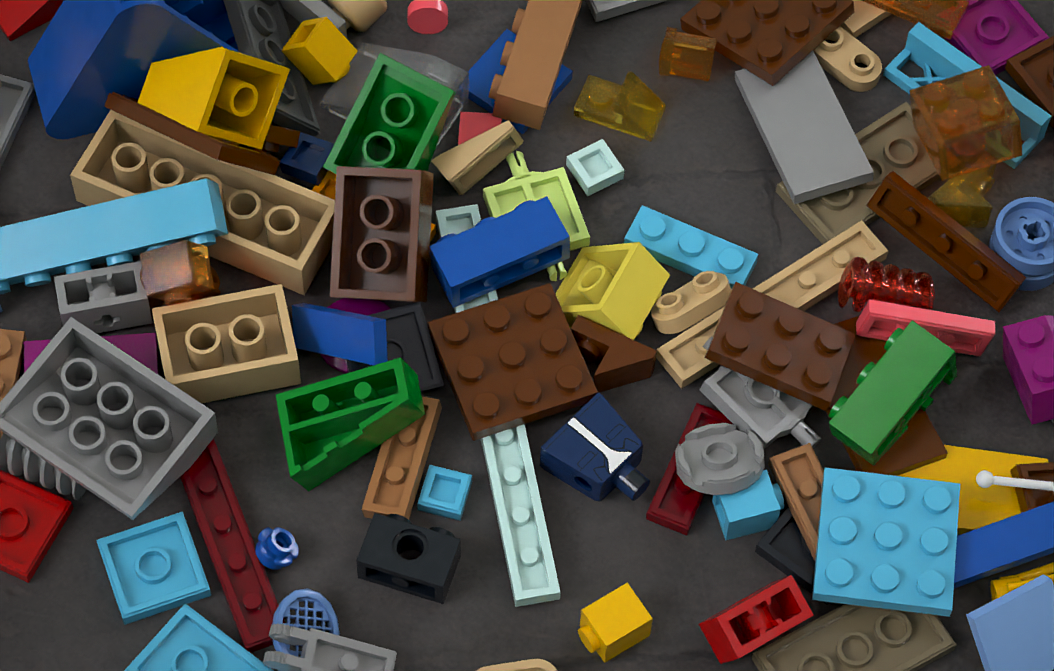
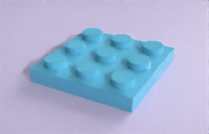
(886, 542)

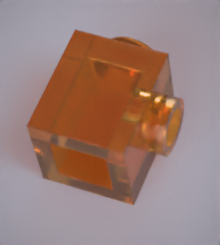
(176, 272)

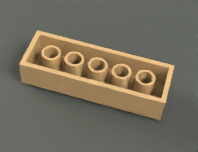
(270, 222)

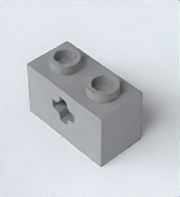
(104, 298)

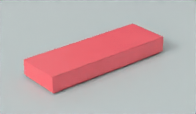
(958, 332)

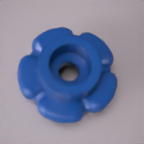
(276, 548)

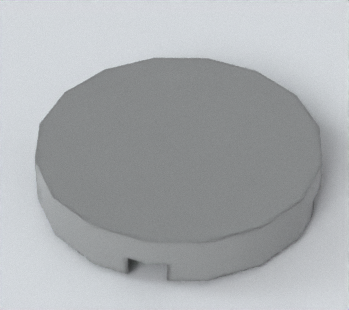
(719, 459)

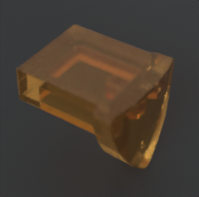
(686, 55)

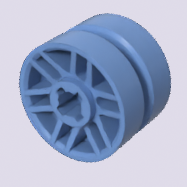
(1026, 240)

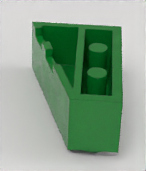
(345, 418)

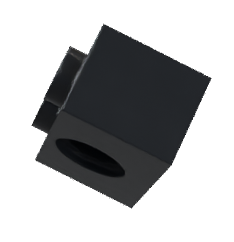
(425, 576)

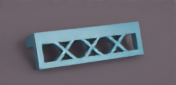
(945, 61)

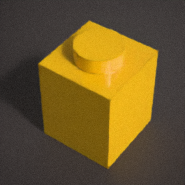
(320, 51)
(614, 623)

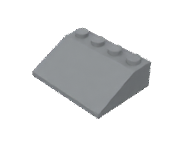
(106, 419)

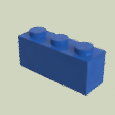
(499, 251)

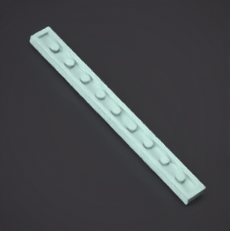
(512, 476)

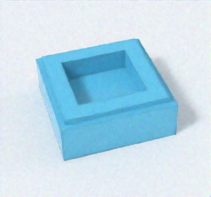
(444, 492)

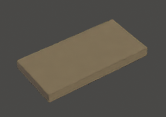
(889, 146)
(859, 641)

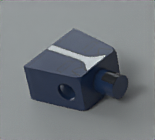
(596, 453)

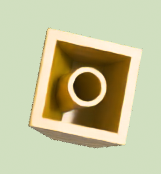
(217, 93)

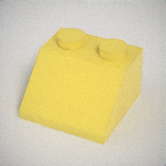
(612, 287)

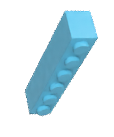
(109, 232)

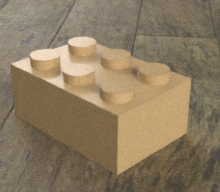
(228, 344)

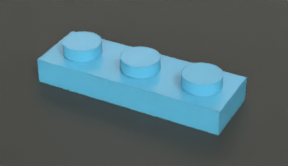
(689, 247)

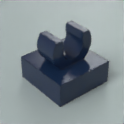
(307, 159)

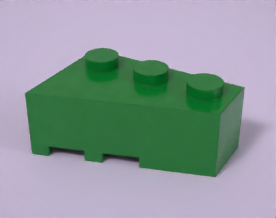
(892, 392)

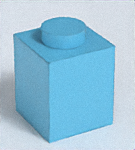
(749, 509)

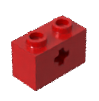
(756, 619)

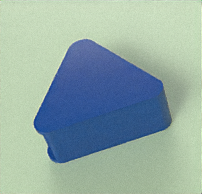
(109, 49)

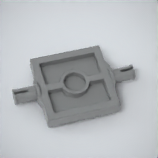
(758, 407)

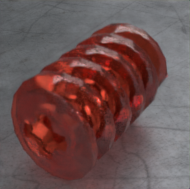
(887, 284)

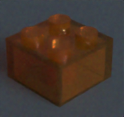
(966, 122)

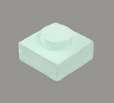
(595, 167)

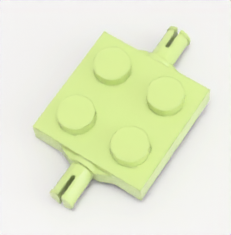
(535, 186)

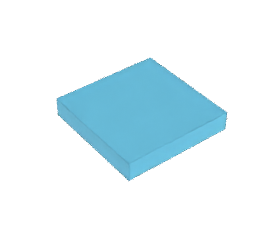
(153, 568)

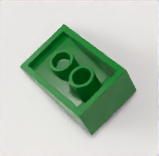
(393, 120)

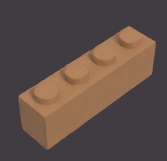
(533, 60)

